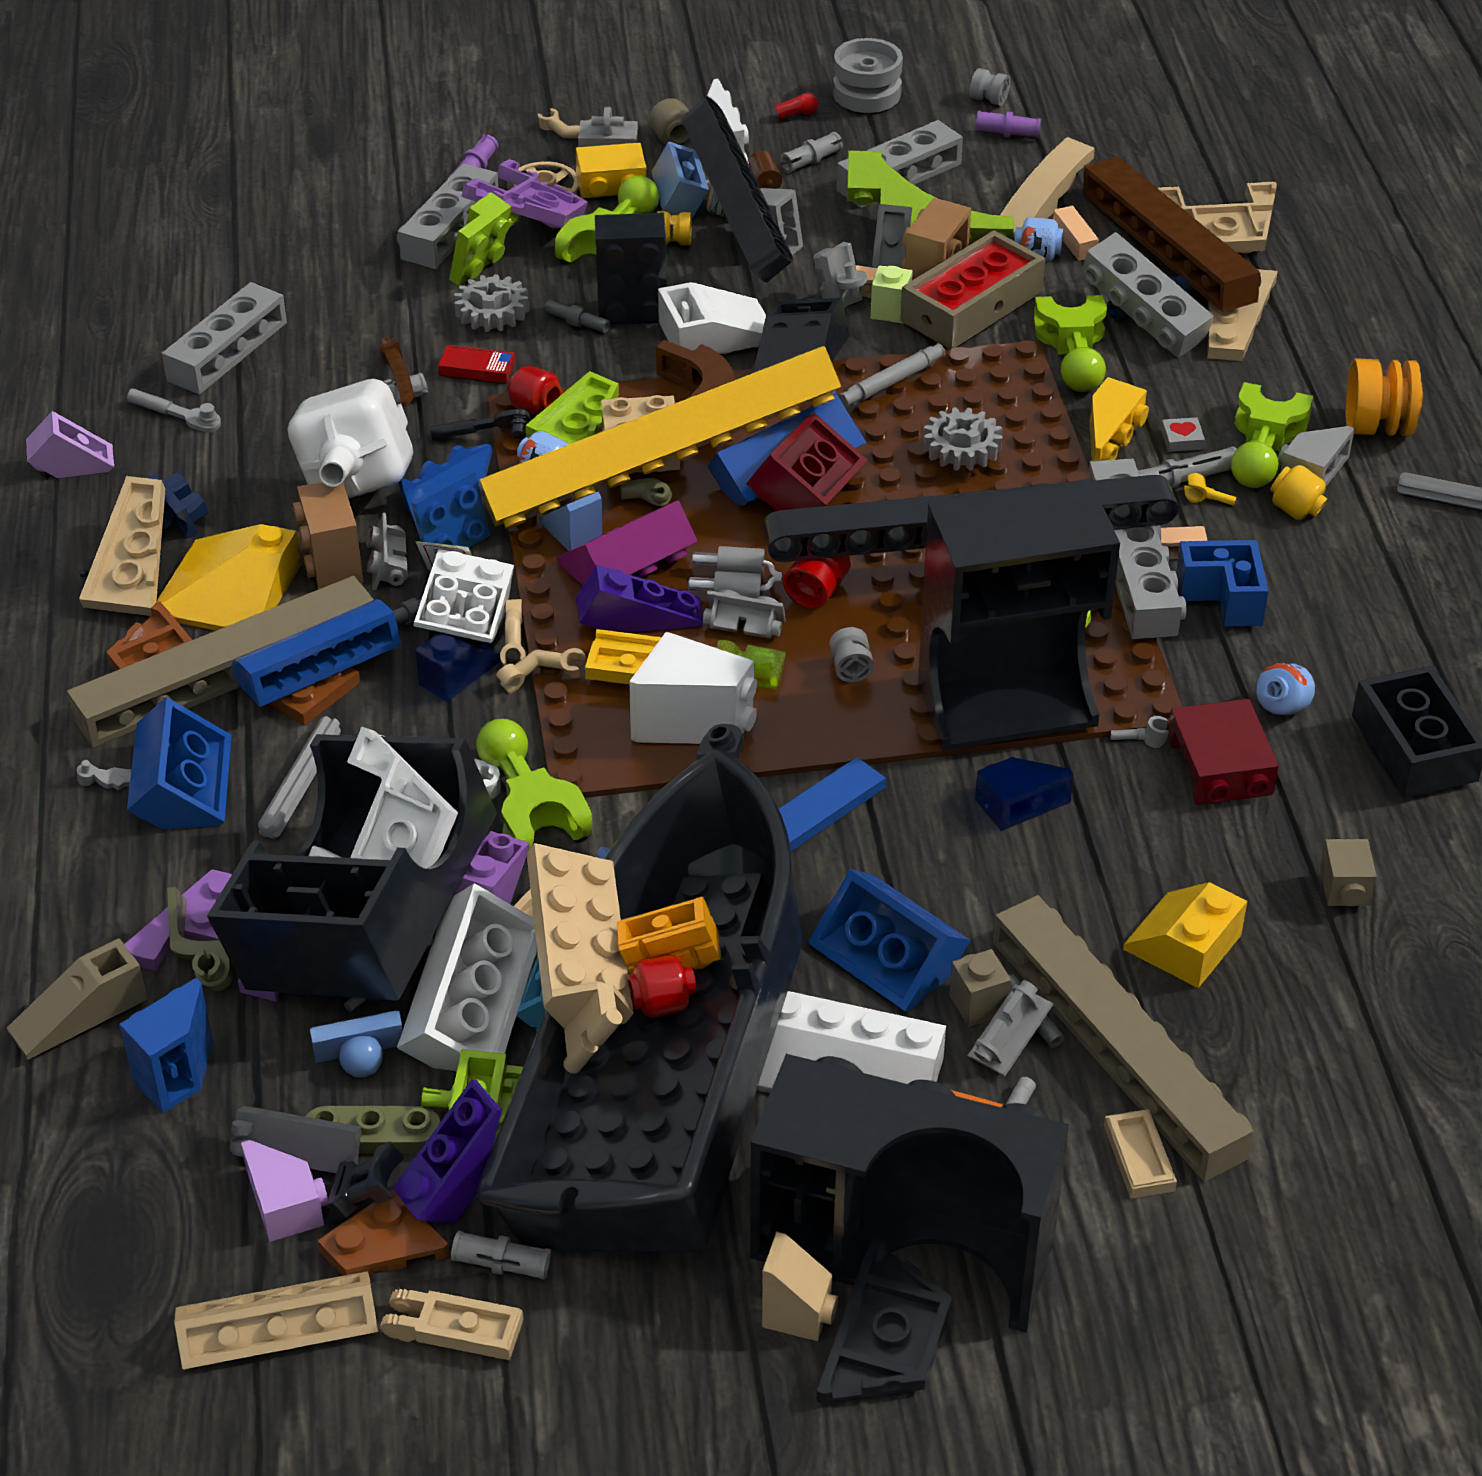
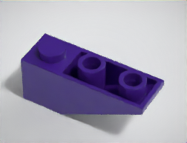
(631, 604)
(450, 1163)

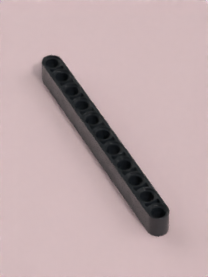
(903, 522)

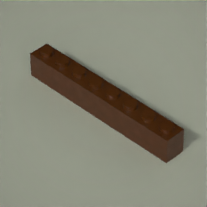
(1172, 234)

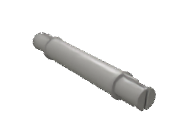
(892, 375)

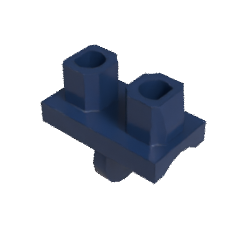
(182, 511)

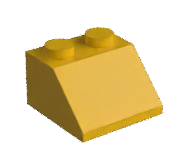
(1189, 931)

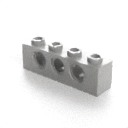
(915, 154)
(434, 227)
(1147, 295)
(224, 338)

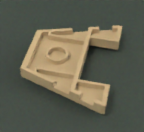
(1238, 225)

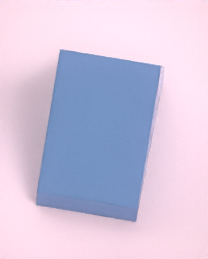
(576, 521)

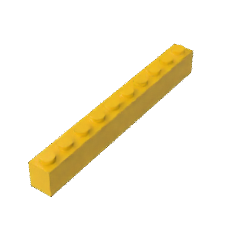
(659, 436)

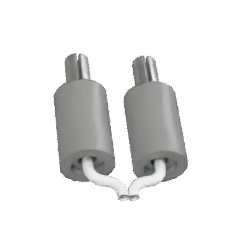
(737, 570)

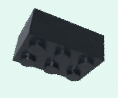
(630, 266)
(1418, 731)

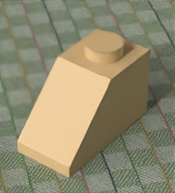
(796, 1291)

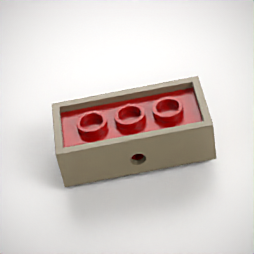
(972, 289)

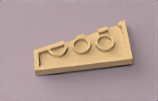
(1234, 329)
(129, 553)

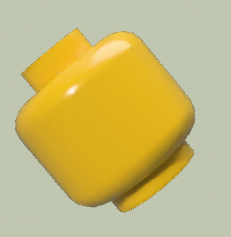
(1298, 492)

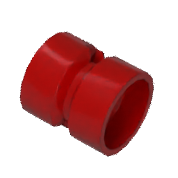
(815, 580)

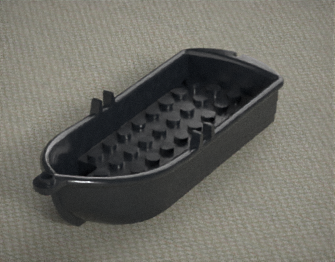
(653, 1120)

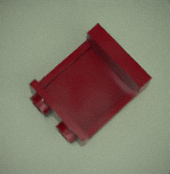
(1224, 751)

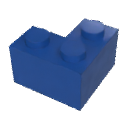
(1225, 573)

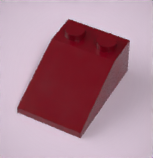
(807, 467)

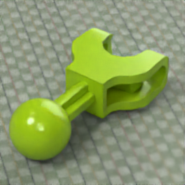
(577, 236)
(1074, 333)
(1267, 429)
(532, 796)

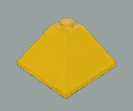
(232, 576)

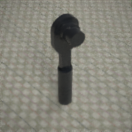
(512, 419)

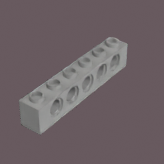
(1143, 571)

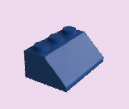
(179, 769)
(887, 940)

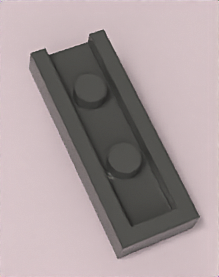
(310, 1139)

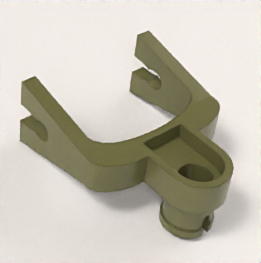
(201, 952)

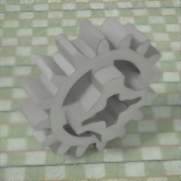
(491, 303)
(962, 438)

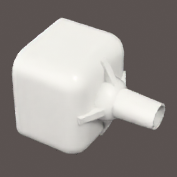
(352, 438)

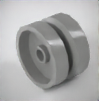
(867, 75)

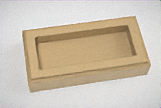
(1140, 1154)

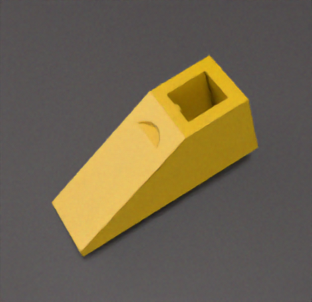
(1114, 416)

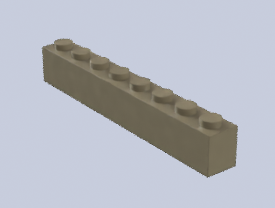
(201, 666)
(1124, 1038)

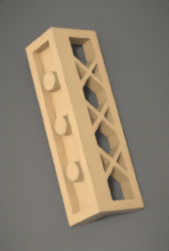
(275, 1320)

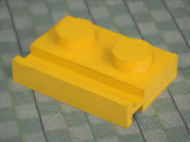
(617, 655)

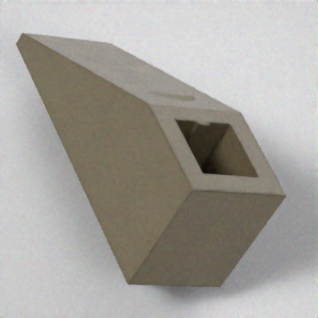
(81, 998)

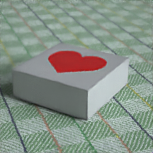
(1182, 434)

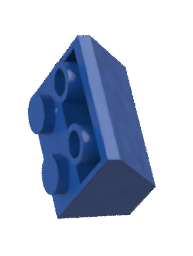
(169, 1046)

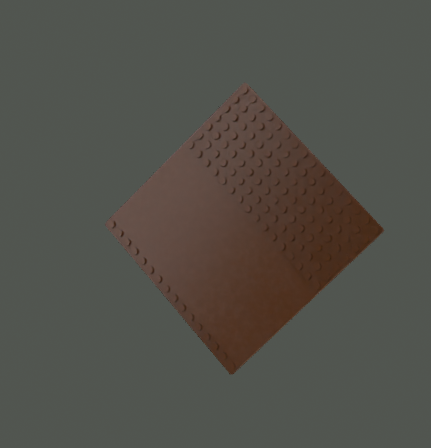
(814, 715)

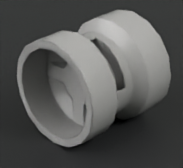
(989, 87)
(851, 654)

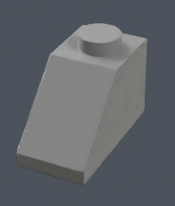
(1319, 451)

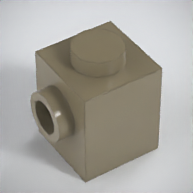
(1347, 872)
(978, 986)

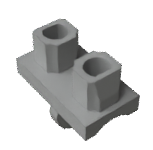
(607, 130)
(840, 274)

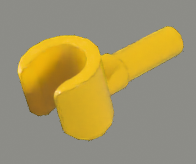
(1198, 491)

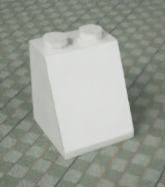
(689, 690)

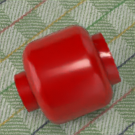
(533, 389)
(661, 986)

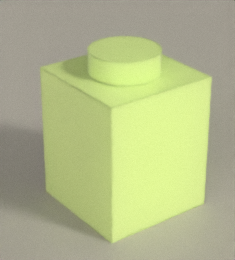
(887, 293)

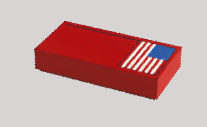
(476, 364)

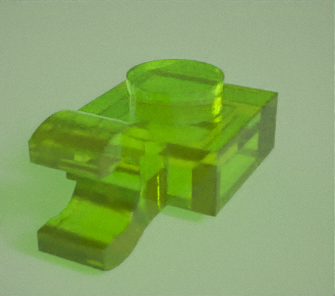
(767, 662)

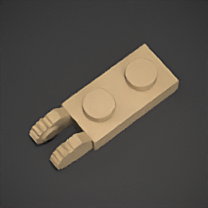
(453, 1322)

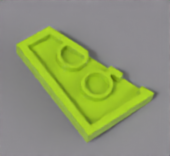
(577, 410)

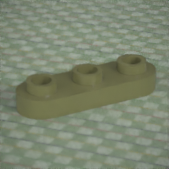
(390, 1125)

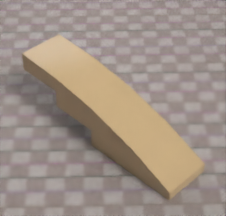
(1048, 182)

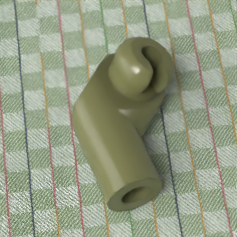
(648, 489)

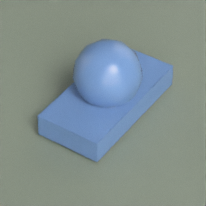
(357, 1042)

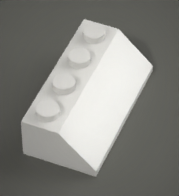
(470, 980)
(869, 1038)

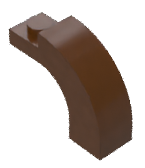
(694, 369)

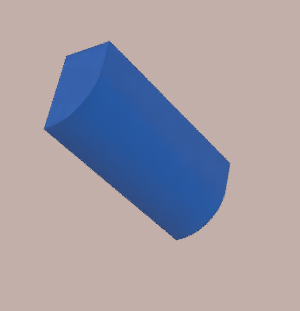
(740, 461)
(317, 652)

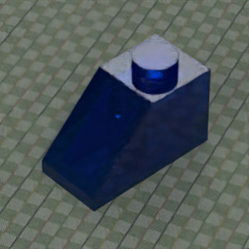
(452, 663)
(1021, 790)

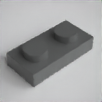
(890, 229)

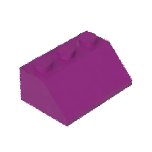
(634, 545)

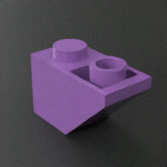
(497, 865)

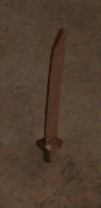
(392, 355)

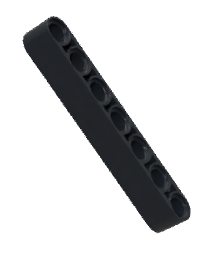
(737, 190)

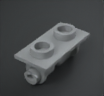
(387, 554)
(727, 608)
(1010, 1028)

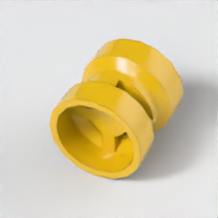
(681, 228)

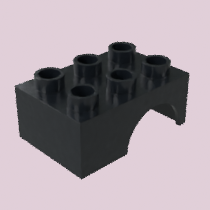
(1010, 611)
(351, 921)
(905, 1163)

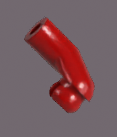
(802, 105)

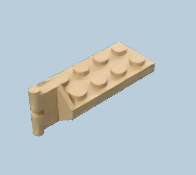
(578, 948)

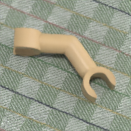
(555, 124)
(513, 630)
(513, 675)

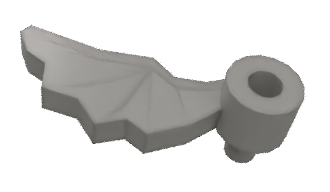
(111, 778)

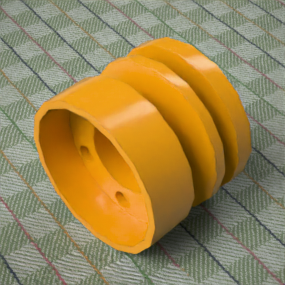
(1388, 397)

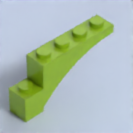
(875, 181)

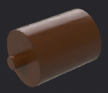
(765, 170)

